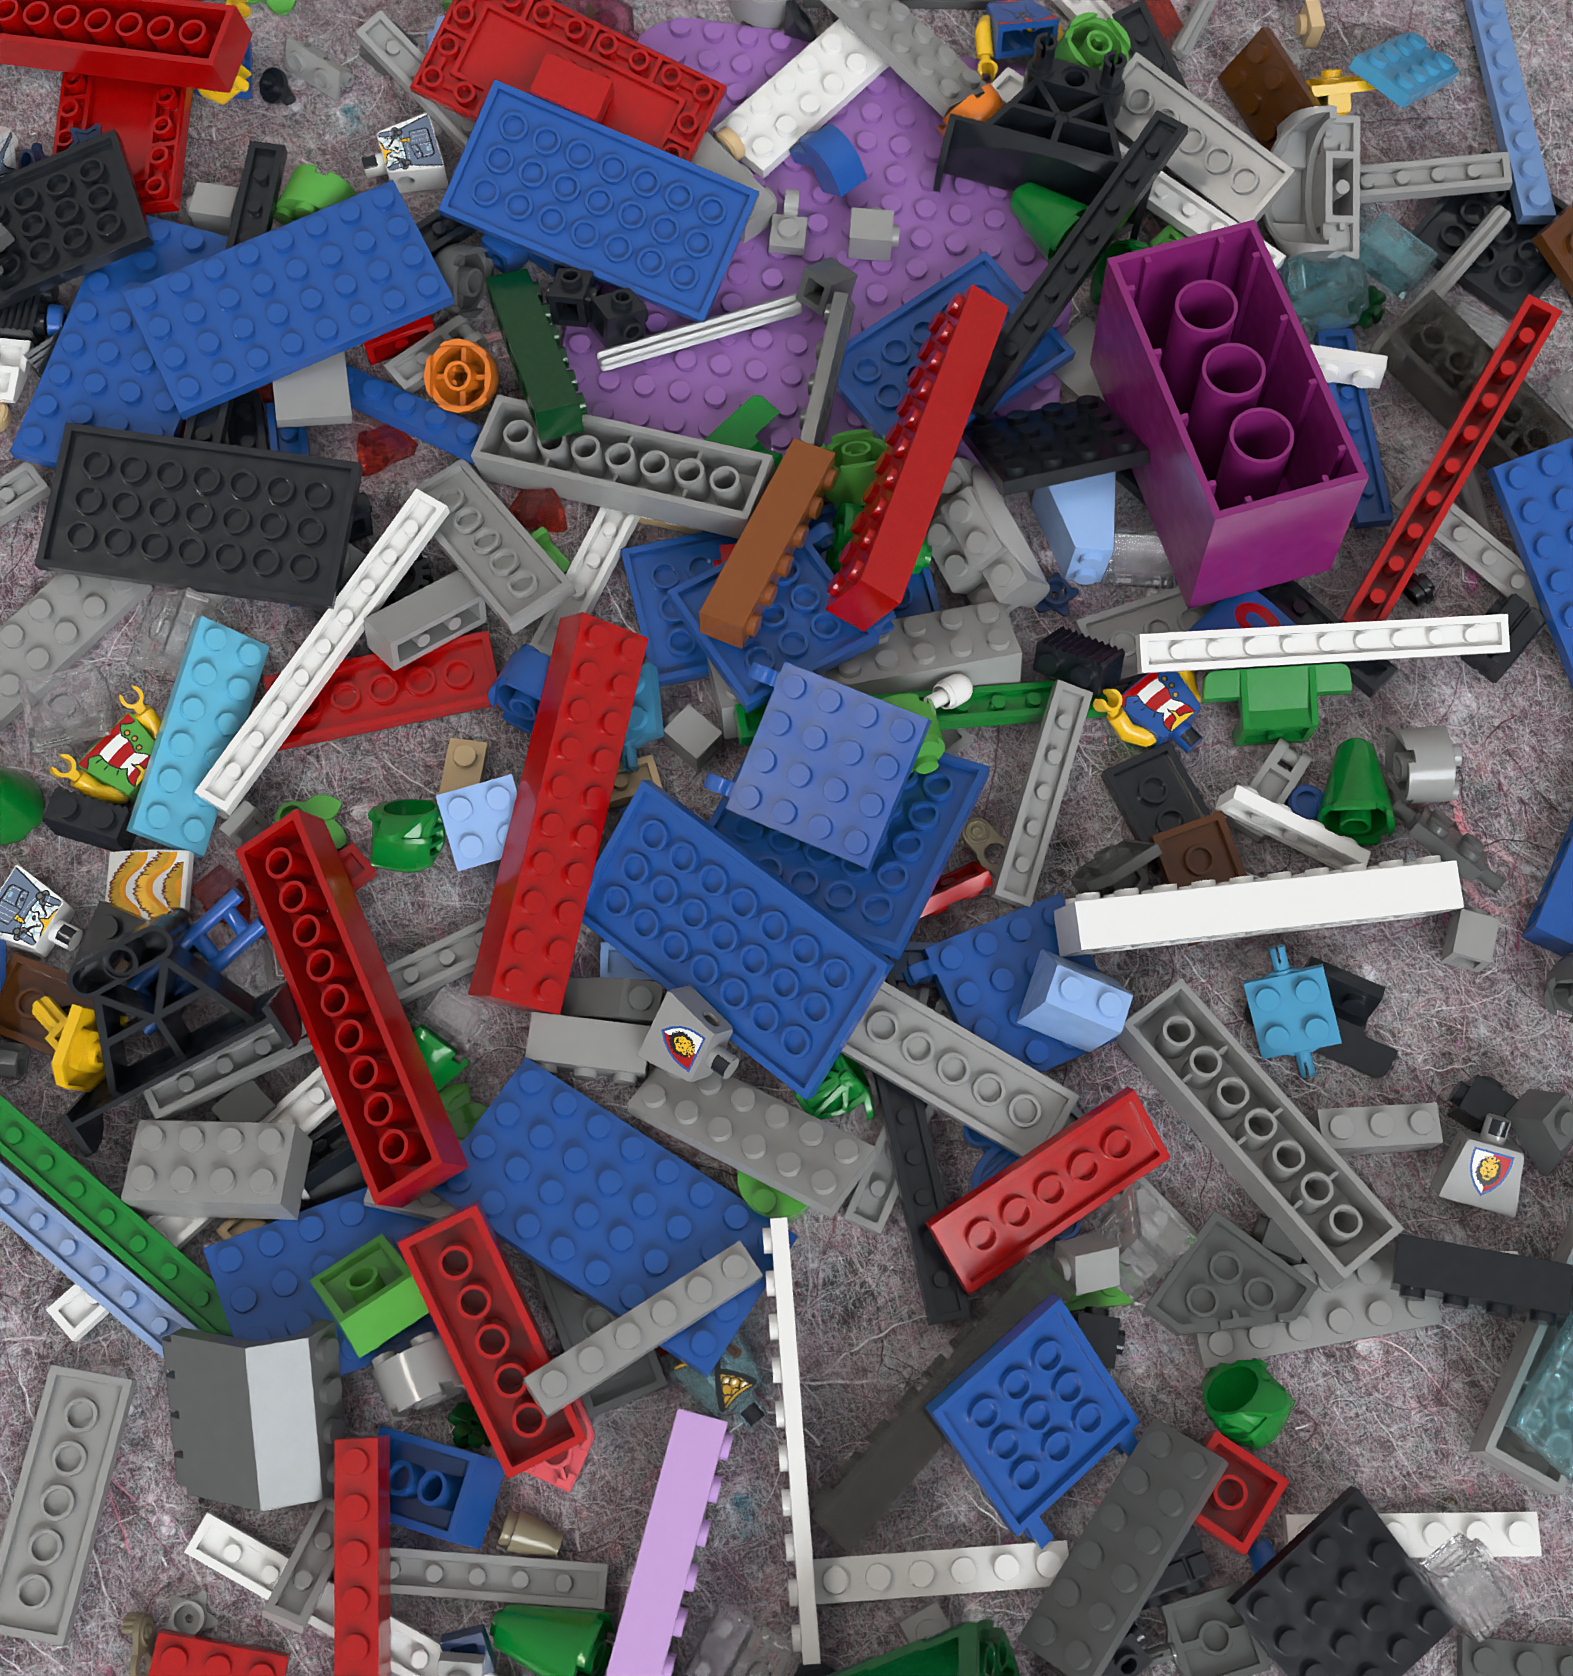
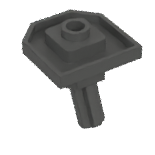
(1117, 867)

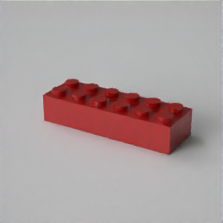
(489, 1335)

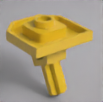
(1336, 89)
(76, 1042)

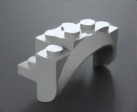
(1325, 190)
(981, 543)

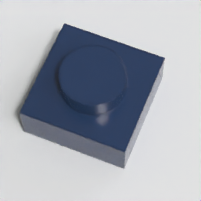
(473, 1641)

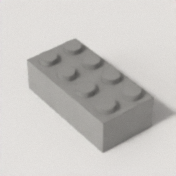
(217, 1169)

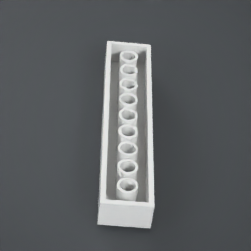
(1257, 905)

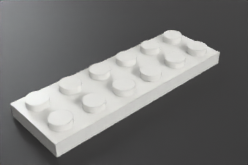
(803, 96)

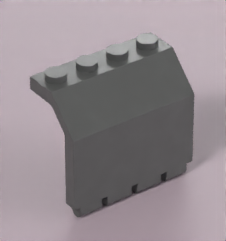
(255, 1415)

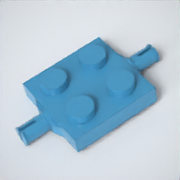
(645, 718)
(1292, 1011)

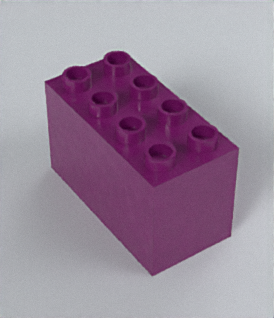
(1237, 418)

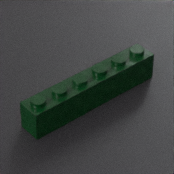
(536, 355)

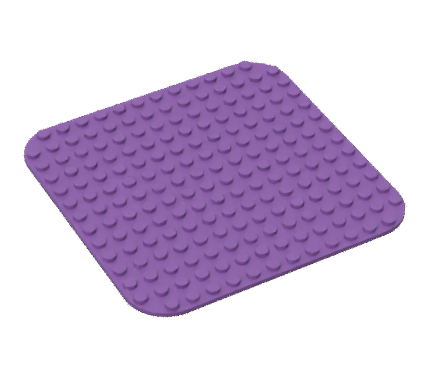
(939, 232)

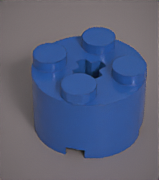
(520, 687)

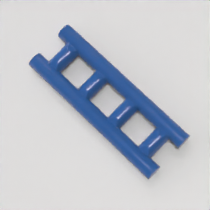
(197, 937)

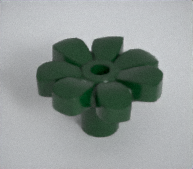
(1375, 311)
(468, 1427)

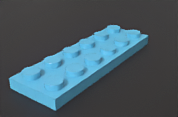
(199, 723)

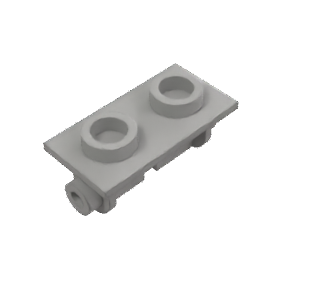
(315, 69)

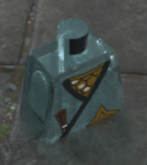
(727, 1386)

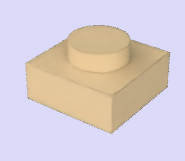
(1310, 24)

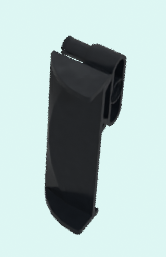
(1036, 143)
(100, 977)

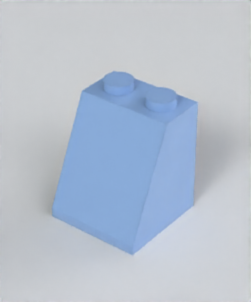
(1079, 525)
(1074, 1003)

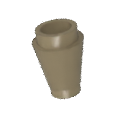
(529, 1535)

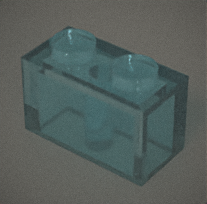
(1395, 256)

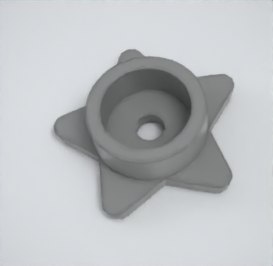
(197, 1607)

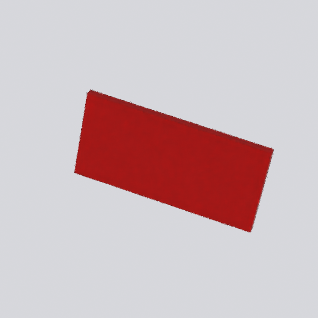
(508, 39)
(146, 117)

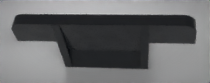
(1353, 1004)
(331, 1167)

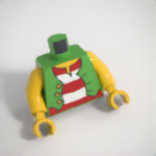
(119, 760)

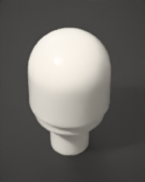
(951, 691)

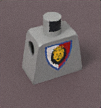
(689, 1038)
(1482, 1168)

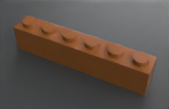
(768, 543)

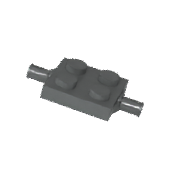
(1438, 836)
(1208, 1637)

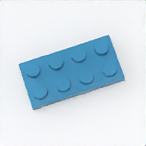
(1405, 68)

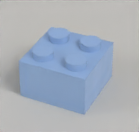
(478, 820)

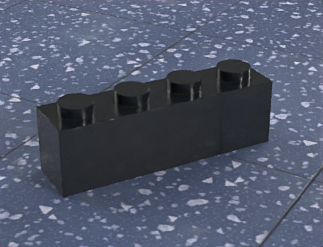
(1482, 1278)

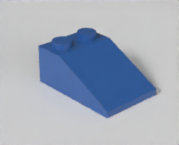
(441, 1488)

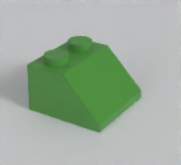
(370, 1295)

